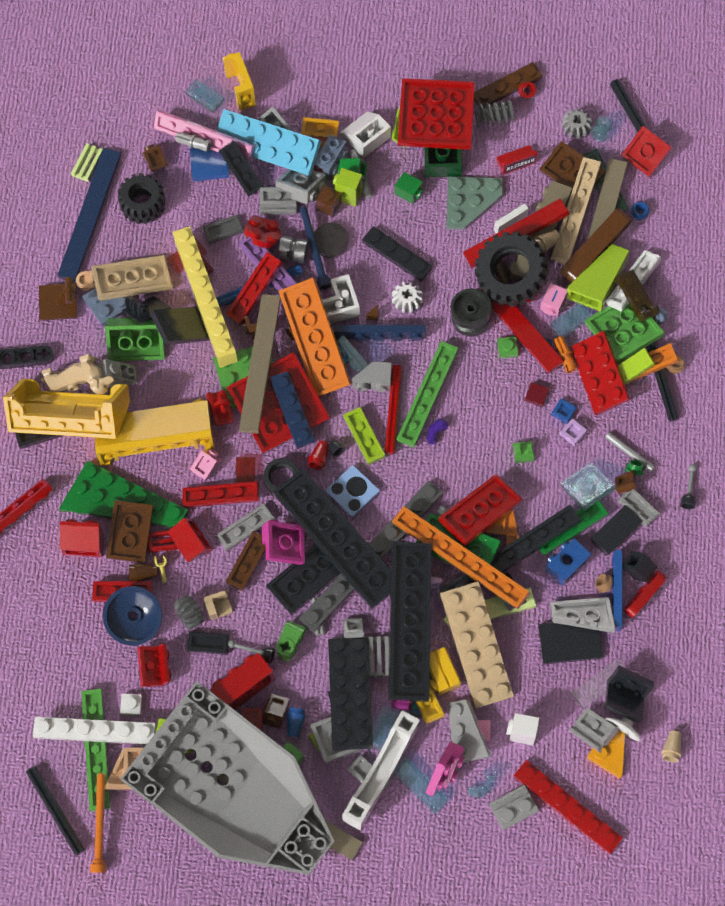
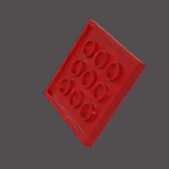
(436, 114)
(273, 426)

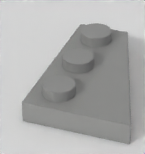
(584, 613)
(466, 731)

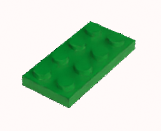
(483, 546)

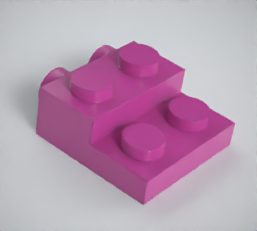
(283, 542)
(446, 768)

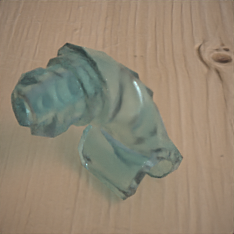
(479, 792)

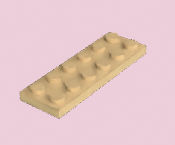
(476, 644)

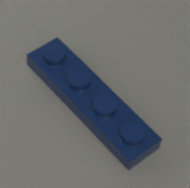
(292, 410)

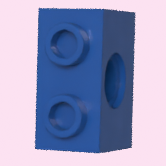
(561, 571)

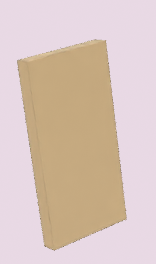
(131, 277)

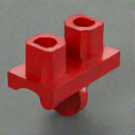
(220, 408)

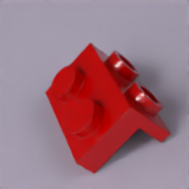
(153, 665)

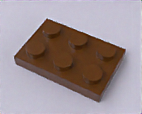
(564, 165)
(129, 531)

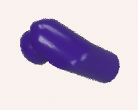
(434, 428)

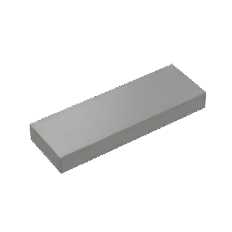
(244, 527)

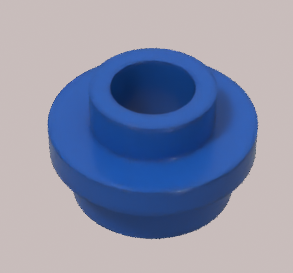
(640, 206)

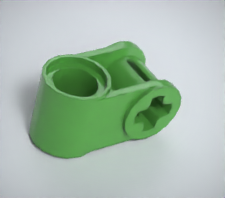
(291, 637)

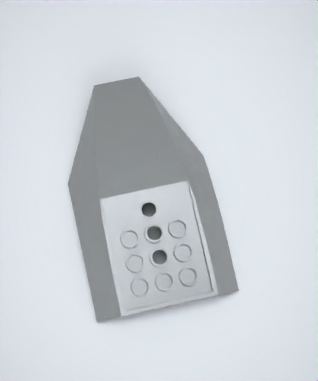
(262, 811)

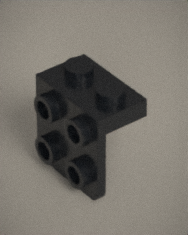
(627, 693)

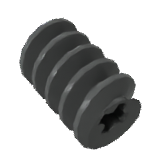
(495, 113)

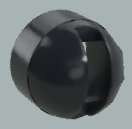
(336, 448)

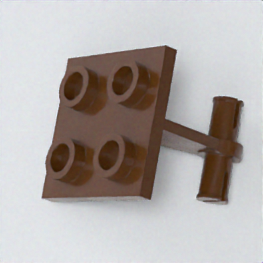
(58, 301)

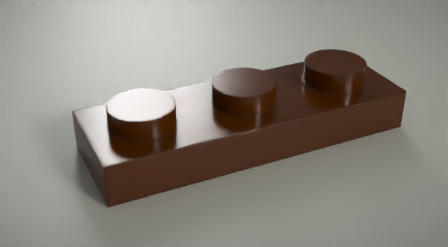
(247, 562)

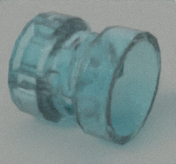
(601, 129)

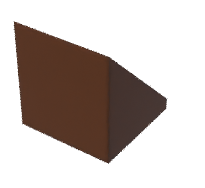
(373, 314)

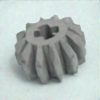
(576, 123)

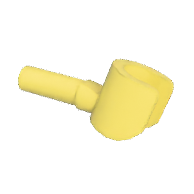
(162, 568)

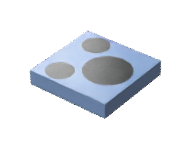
(352, 491)

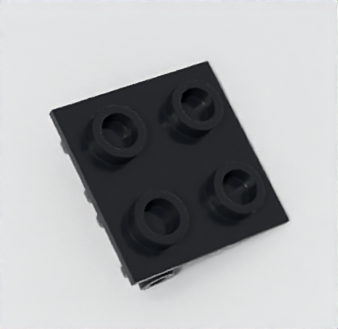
(141, 310)

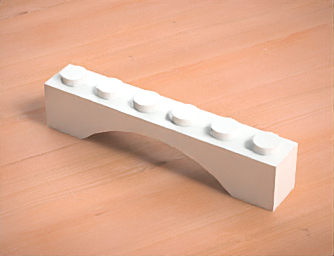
(381, 771)

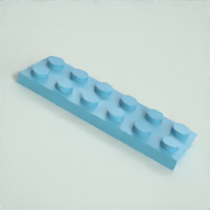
(272, 142)

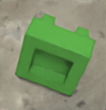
(523, 452)

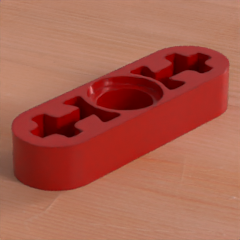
(644, 594)

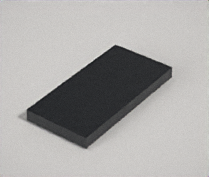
(303, 582)

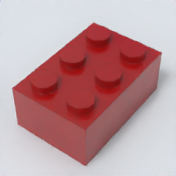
(243, 681)

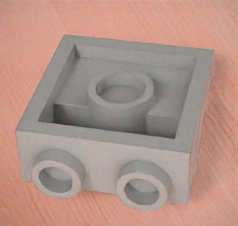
(302, 186)
(323, 736)

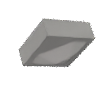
(353, 628)

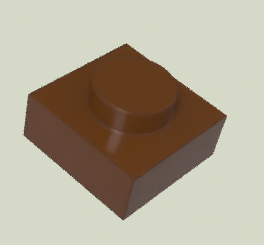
(625, 482)

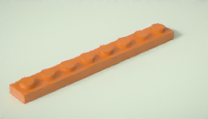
(461, 557)

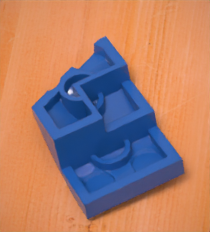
(207, 165)

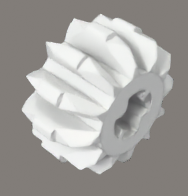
(413, 300)

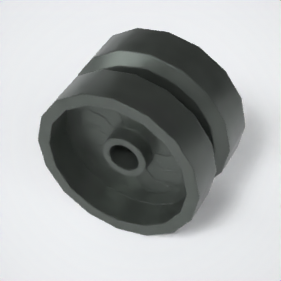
(471, 312)

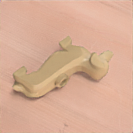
(76, 375)

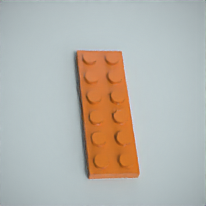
(315, 337)

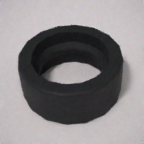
(277, 463)

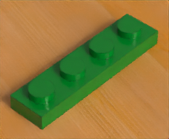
(588, 518)

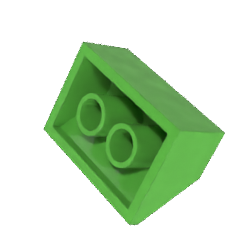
(133, 340)

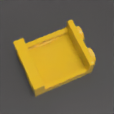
(245, 91)

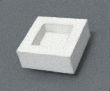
(131, 704)

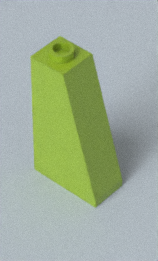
(599, 279)

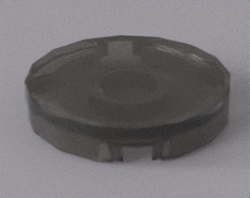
(331, 239)

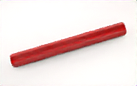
(393, 410)

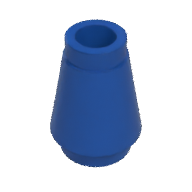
(295, 721)

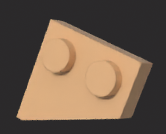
(123, 762)

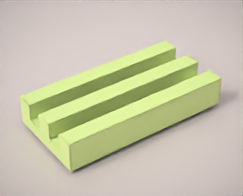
(93, 149)

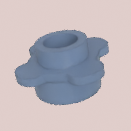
(661, 318)

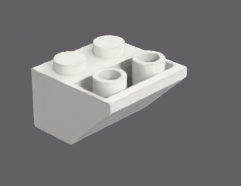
(367, 133)

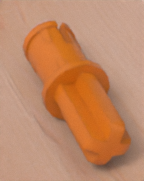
(565, 354)

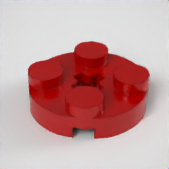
(257, 225)

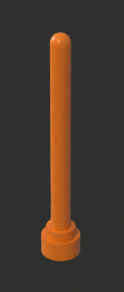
(98, 864)

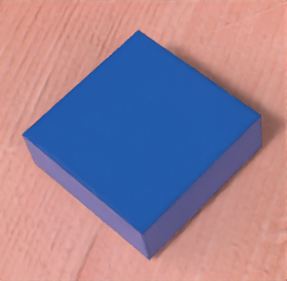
(564, 411)

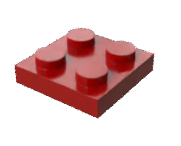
(646, 151)

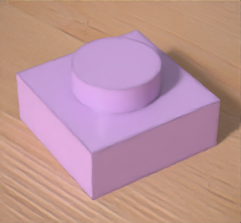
(573, 432)

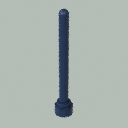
(323, 281)

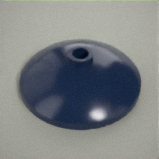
(122, 625)

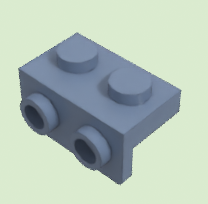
(330, 156)

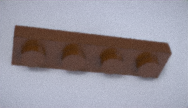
(507, 85)

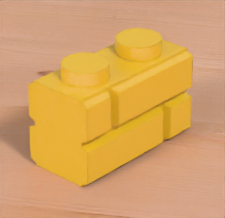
(443, 672)

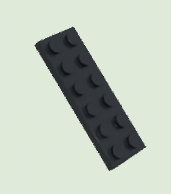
(350, 694)

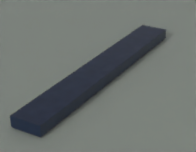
(89, 214)

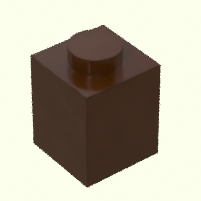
(328, 201)

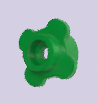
(635, 466)

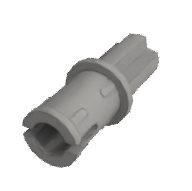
(193, 141)

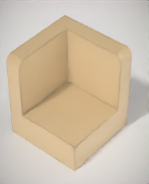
(218, 605)

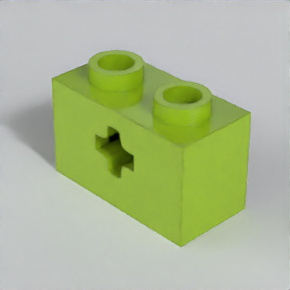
(349, 185)

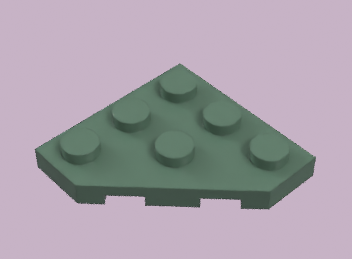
(470, 199)

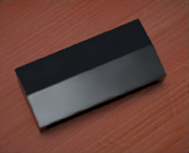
(615, 530)

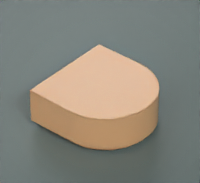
(85, 281)

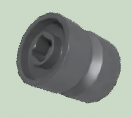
(293, 249)

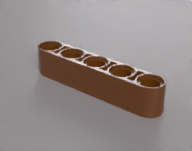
(597, 243)

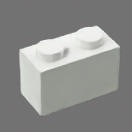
(522, 729)

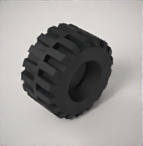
(141, 185)

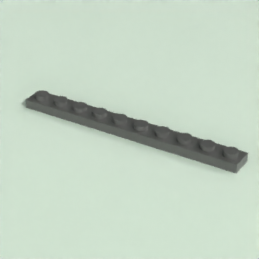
(381, 544)

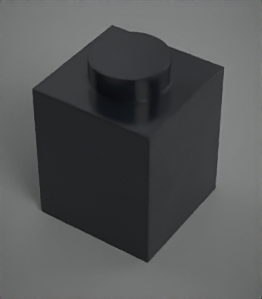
(639, 566)

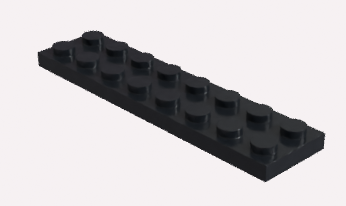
(336, 537)
(409, 622)

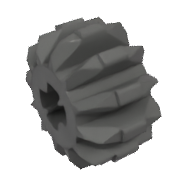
(188, 612)

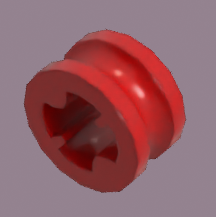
(532, 89)

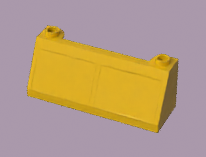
(65, 412)
(158, 431)

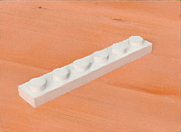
(93, 730)

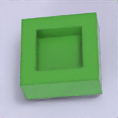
(507, 347)

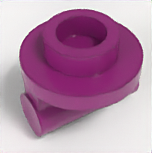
(403, 705)

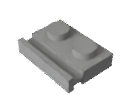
(276, 202)
(593, 730)
(513, 807)

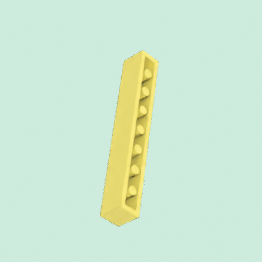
(205, 297)

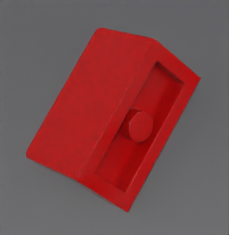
(189, 539)

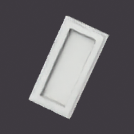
(511, 218)

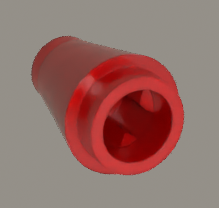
(318, 457)

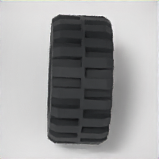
(505, 246)

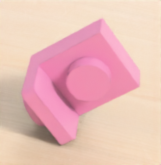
(205, 463)

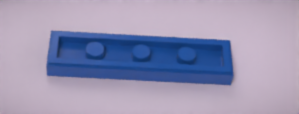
(617, 589)

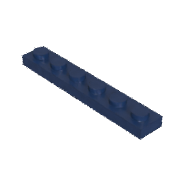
(379, 332)

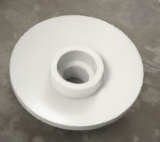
(625, 726)

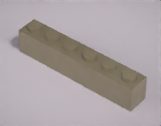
(551, 193)

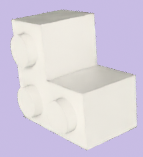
(344, 303)

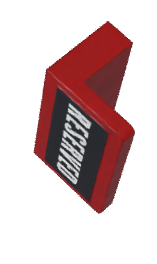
(517, 159)

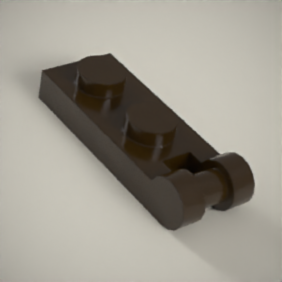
(636, 295)

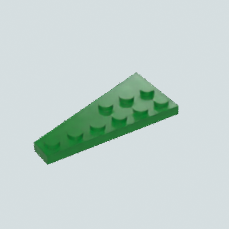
(98, 488)

